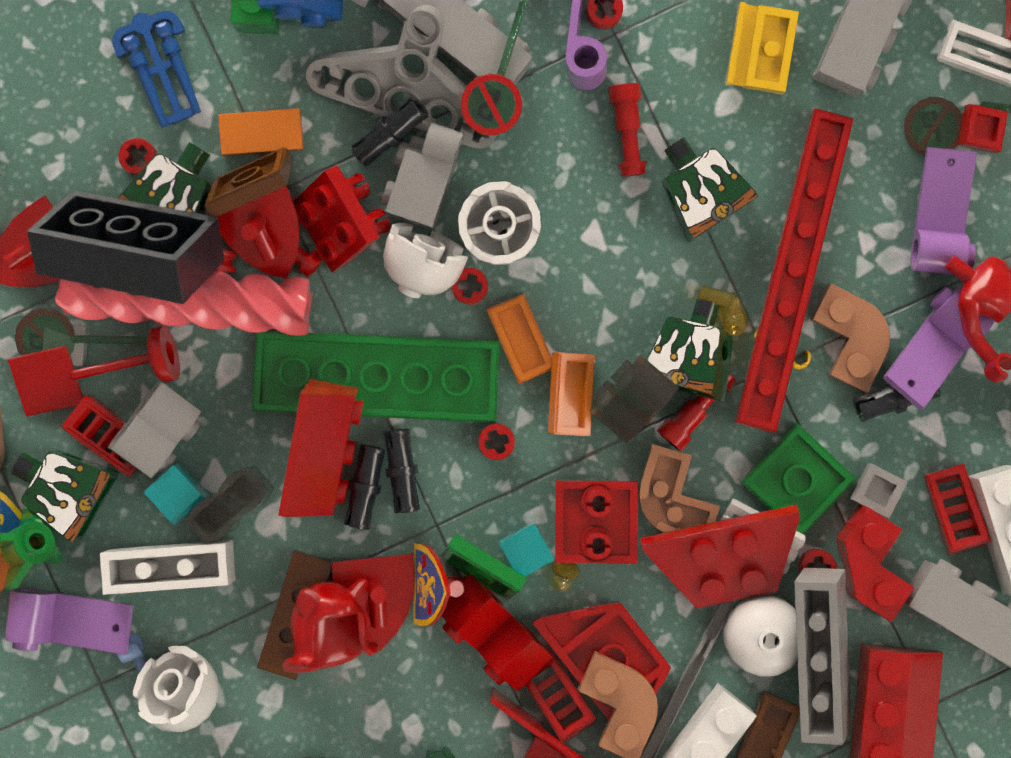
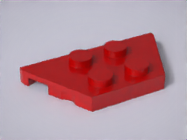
(726, 557)
(608, 631)

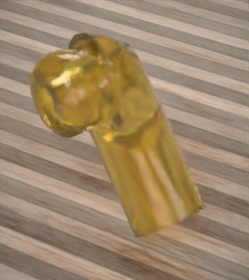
(731, 309)

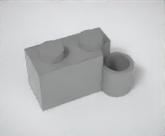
(423, 177)

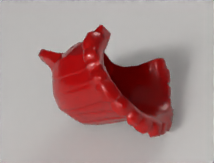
(329, 627)

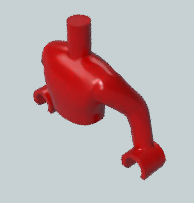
(987, 294)

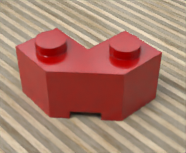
(862, 548)
(504, 642)

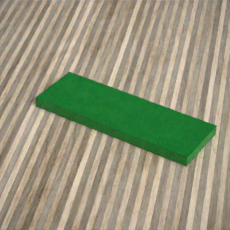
(392, 373)

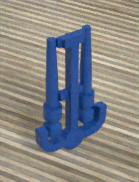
(144, 25)

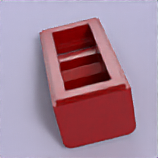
(76, 418)
(971, 506)
(577, 726)

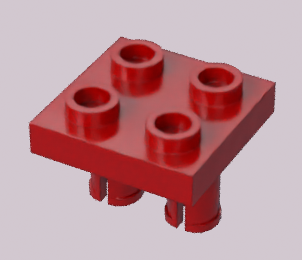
(336, 218)
(596, 521)

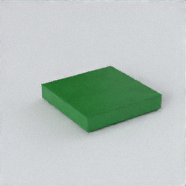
(798, 474)
(483, 567)

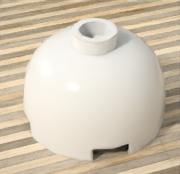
(515, 213)
(421, 261)
(760, 619)
(177, 690)

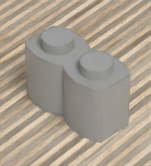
(156, 430)

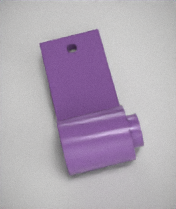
(584, 55)
(943, 211)
(932, 350)
(67, 620)

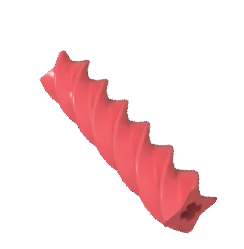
(220, 302)

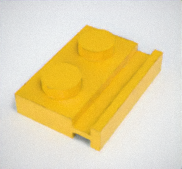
(762, 48)

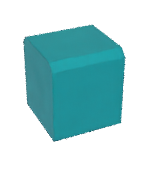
(176, 493)
(526, 549)

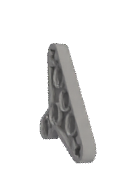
(387, 72)

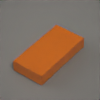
(260, 132)
(520, 338)
(571, 394)

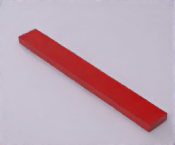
(794, 271)

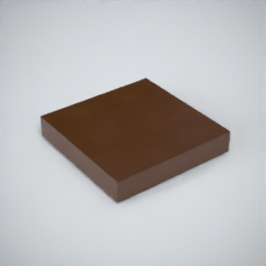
(249, 182)

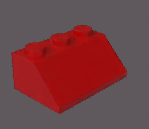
(320, 449)
(896, 702)

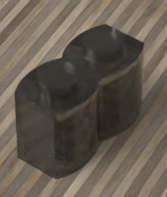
(633, 398)
(237, 496)

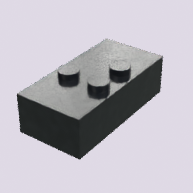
(126, 246)

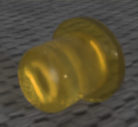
(564, 575)

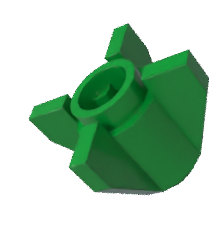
(26, 547)

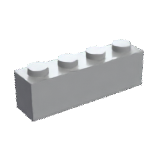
(468, 37)
(856, 44)
(963, 608)
(823, 655)

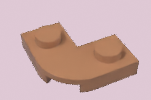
(865, 336)
(662, 489)
(632, 701)

